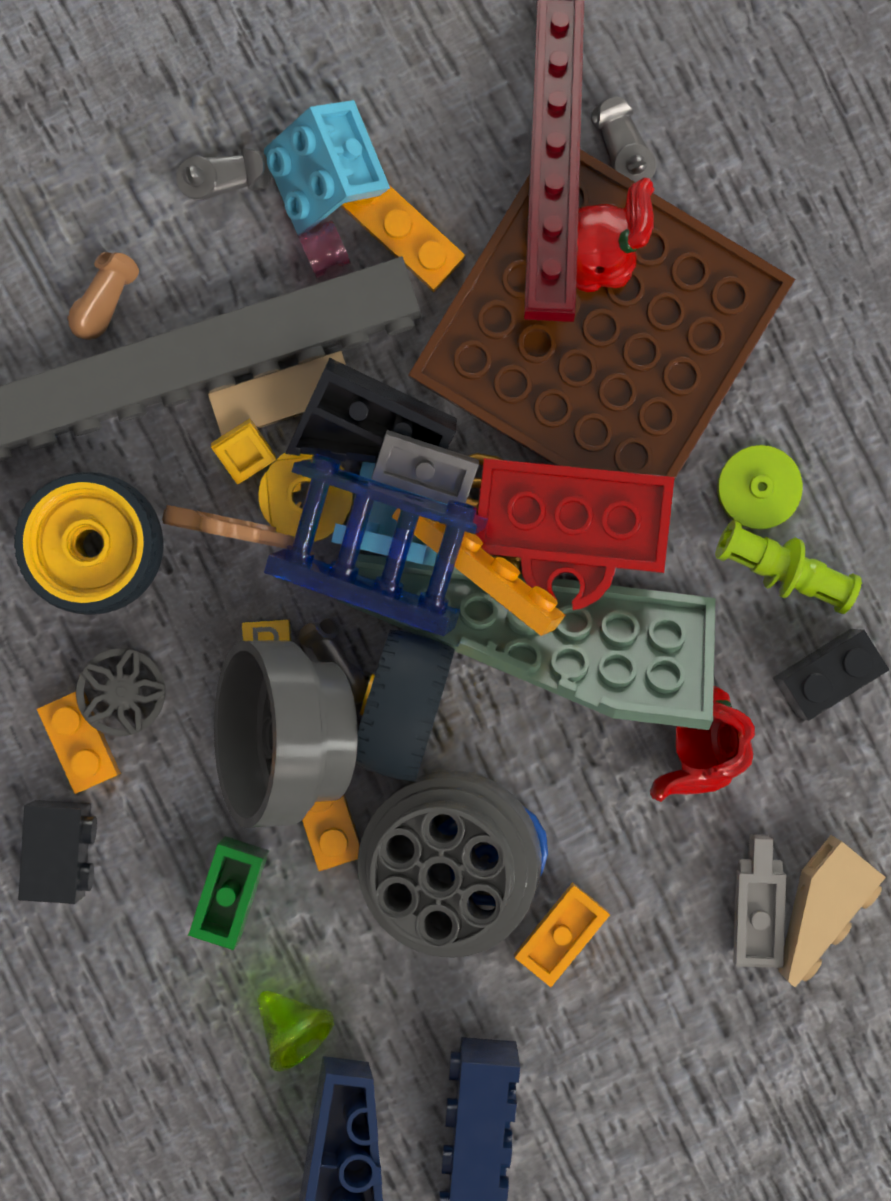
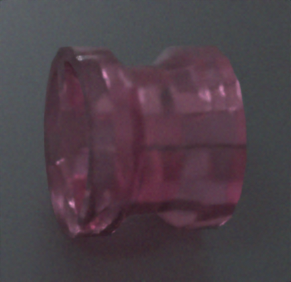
(324, 248)

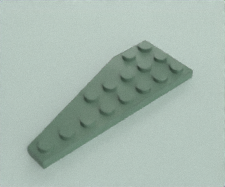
(623, 656)

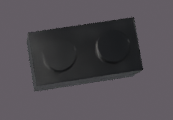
(830, 674)
(56, 851)

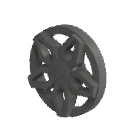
(120, 692)

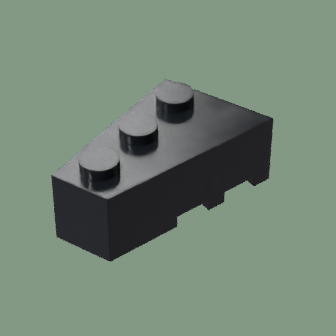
(354, 411)

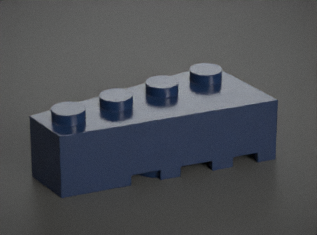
(481, 1120)
(343, 1136)

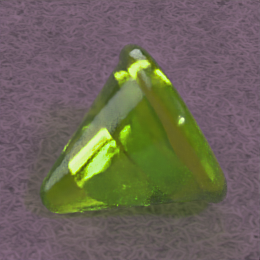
(292, 1029)

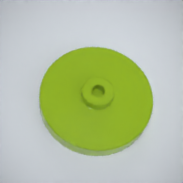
(759, 487)

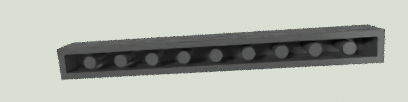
(206, 356)

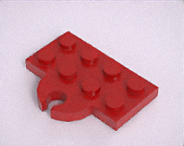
(575, 522)

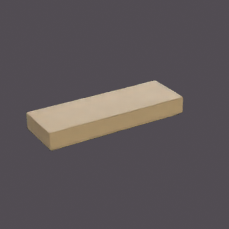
(270, 396)

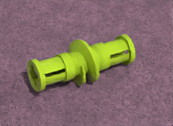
(788, 566)

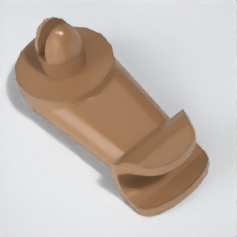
(93, 312)

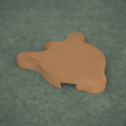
(225, 526)

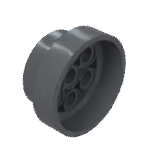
(281, 733)
(482, 814)

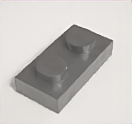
(424, 468)

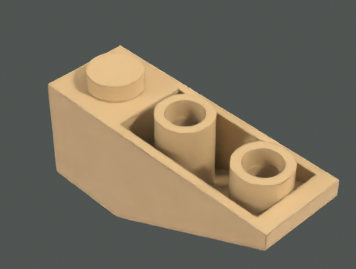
(826, 900)

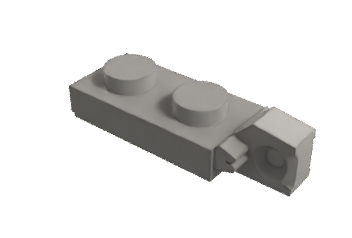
(759, 907)

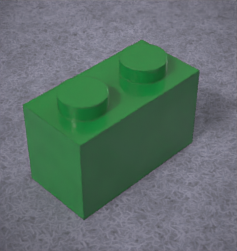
(228, 892)

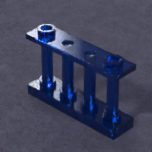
(341, 578)

